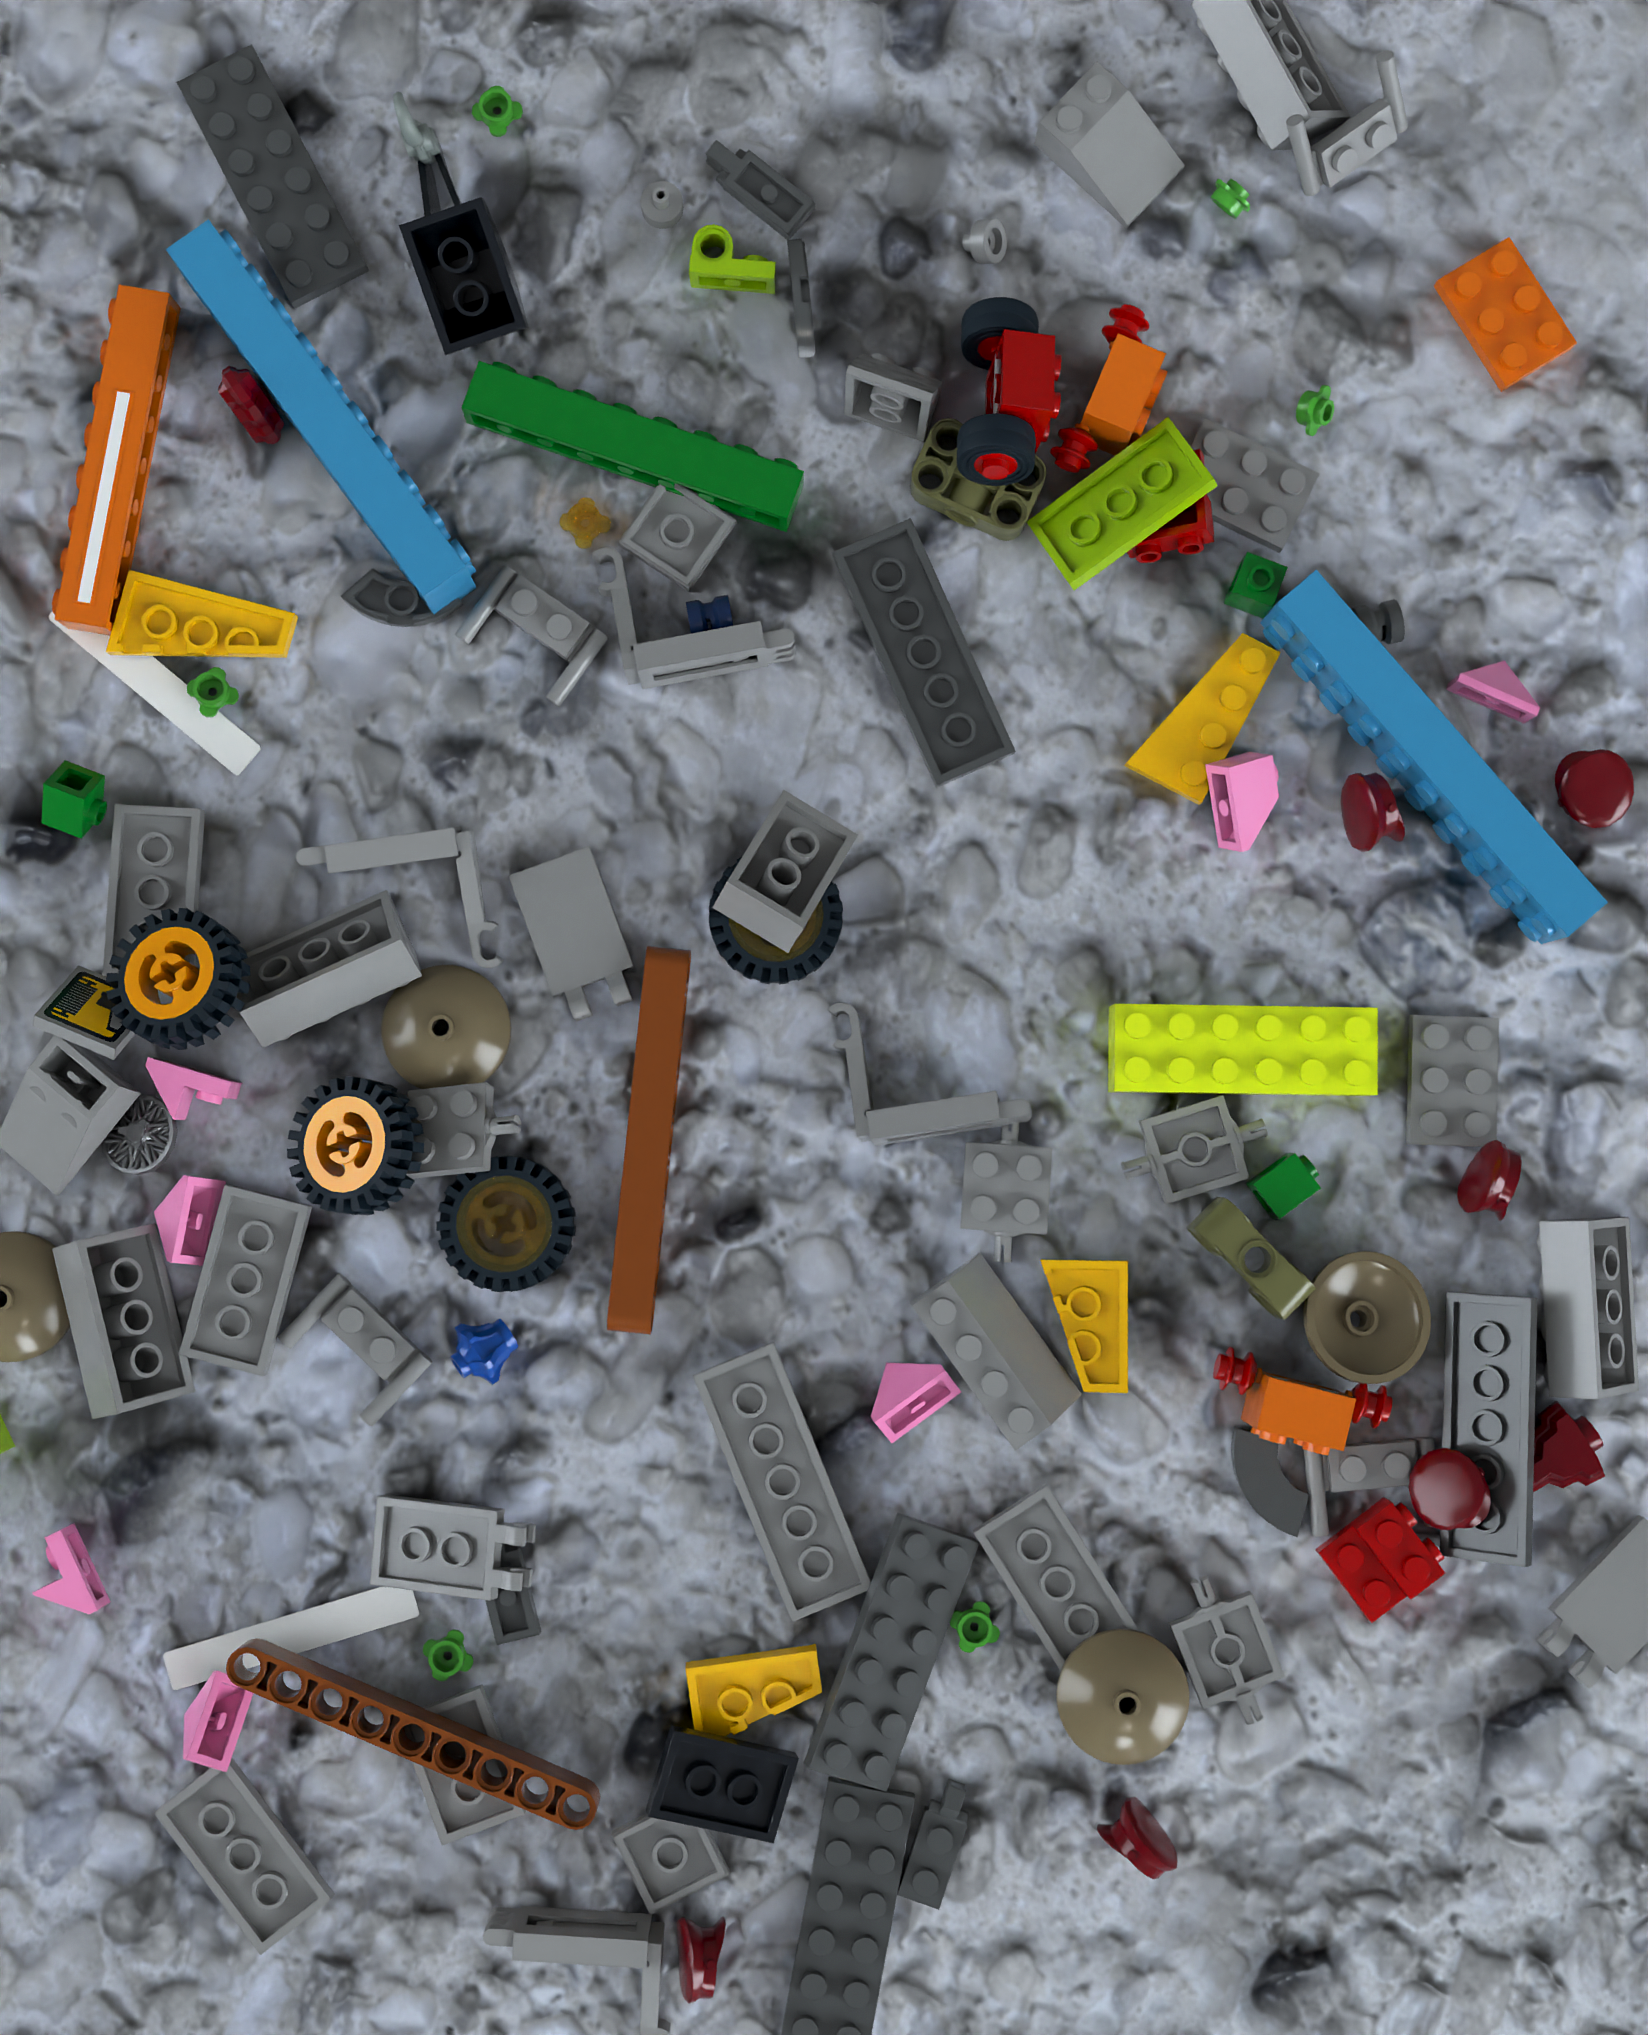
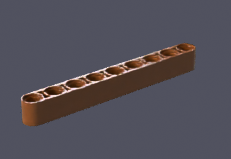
(649, 1140)
(392, 1736)

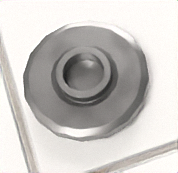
(141, 1137)

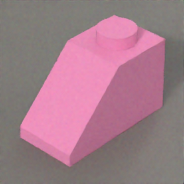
(1242, 797)

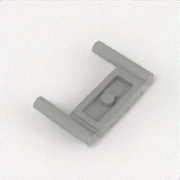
(1355, 139)
(542, 619)
(368, 1335)
(1359, 1468)

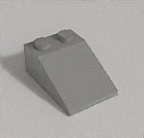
(1108, 145)
(891, 395)
(785, 871)

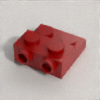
(1184, 532)
(1382, 1558)

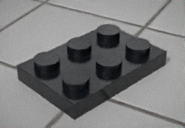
(722, 1784)

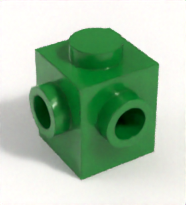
(73, 799)

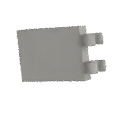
(574, 928)
(446, 1548)
(1605, 1608)

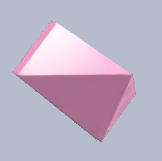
(1496, 689)
(188, 1218)
(910, 1396)
(215, 1722)

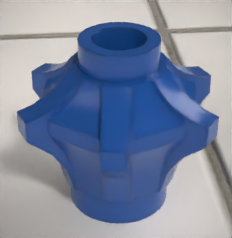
(483, 1349)

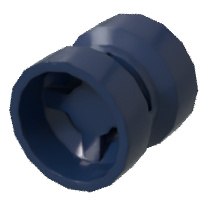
(717, 611)

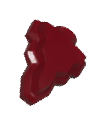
(250, 405)
(1565, 1449)

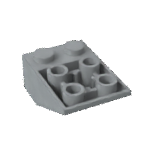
(63, 1112)

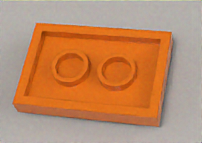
(1505, 314)

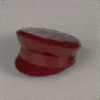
(1594, 787)
(1370, 811)
(1490, 1180)
(1449, 1490)
(1140, 1839)
(698, 1957)

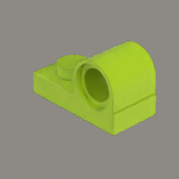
(748, 274)

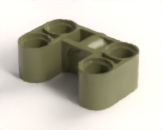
(968, 501)
(1230, 1235)

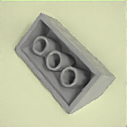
(1271, 67)
(327, 969)
(1588, 1307)
(123, 1320)
(997, 1351)

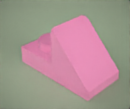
(178, 1083)
(80, 1583)

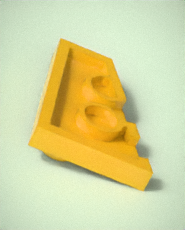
(1094, 1317)
(743, 1688)

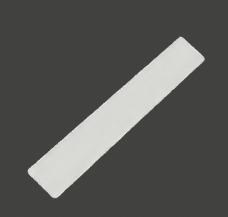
(170, 698)
(294, 1632)

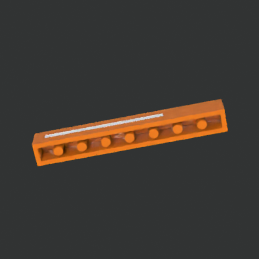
(116, 458)

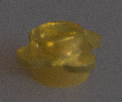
(584, 511)

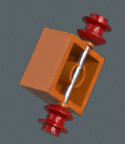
(1125, 386)
(1297, 1409)

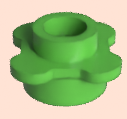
(496, 98)
(1231, 198)
(1315, 409)
(210, 680)
(985, 1633)
(443, 1667)

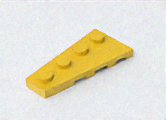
(185, 620)
(1206, 721)

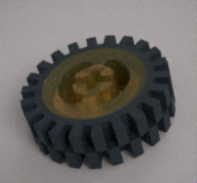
(768, 963)
(544, 1245)

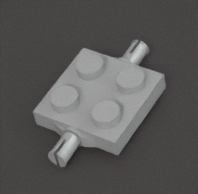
(457, 1129)
(1194, 1149)
(1006, 1189)
(1226, 1649)

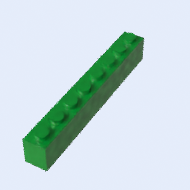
(632, 445)

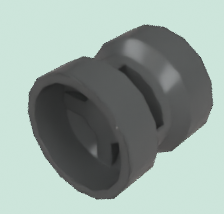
(1384, 621)

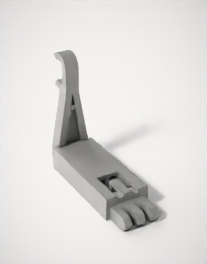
(692, 654)
(414, 848)
(917, 1119)
(587, 1939)

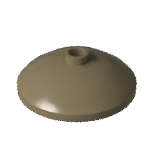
(476, 1033)
(35, 1304)
(1391, 1315)
(1116, 1667)

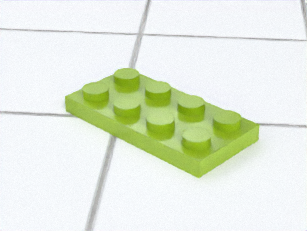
(1121, 503)

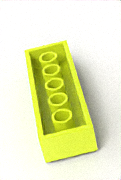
(1243, 1050)

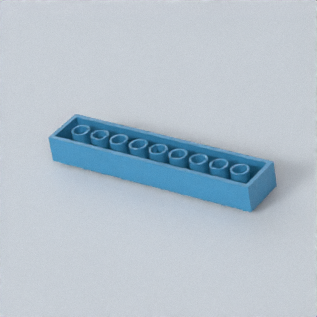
(324, 415)
(1431, 761)

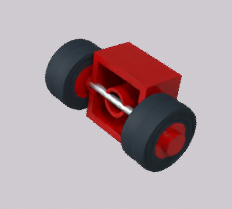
(1019, 392)

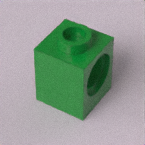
(1255, 585)
(1284, 1184)

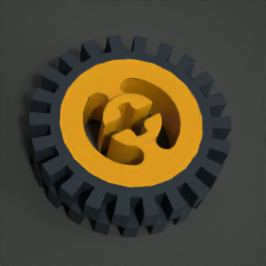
(158, 963)
(339, 1122)

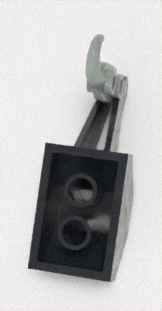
(457, 253)

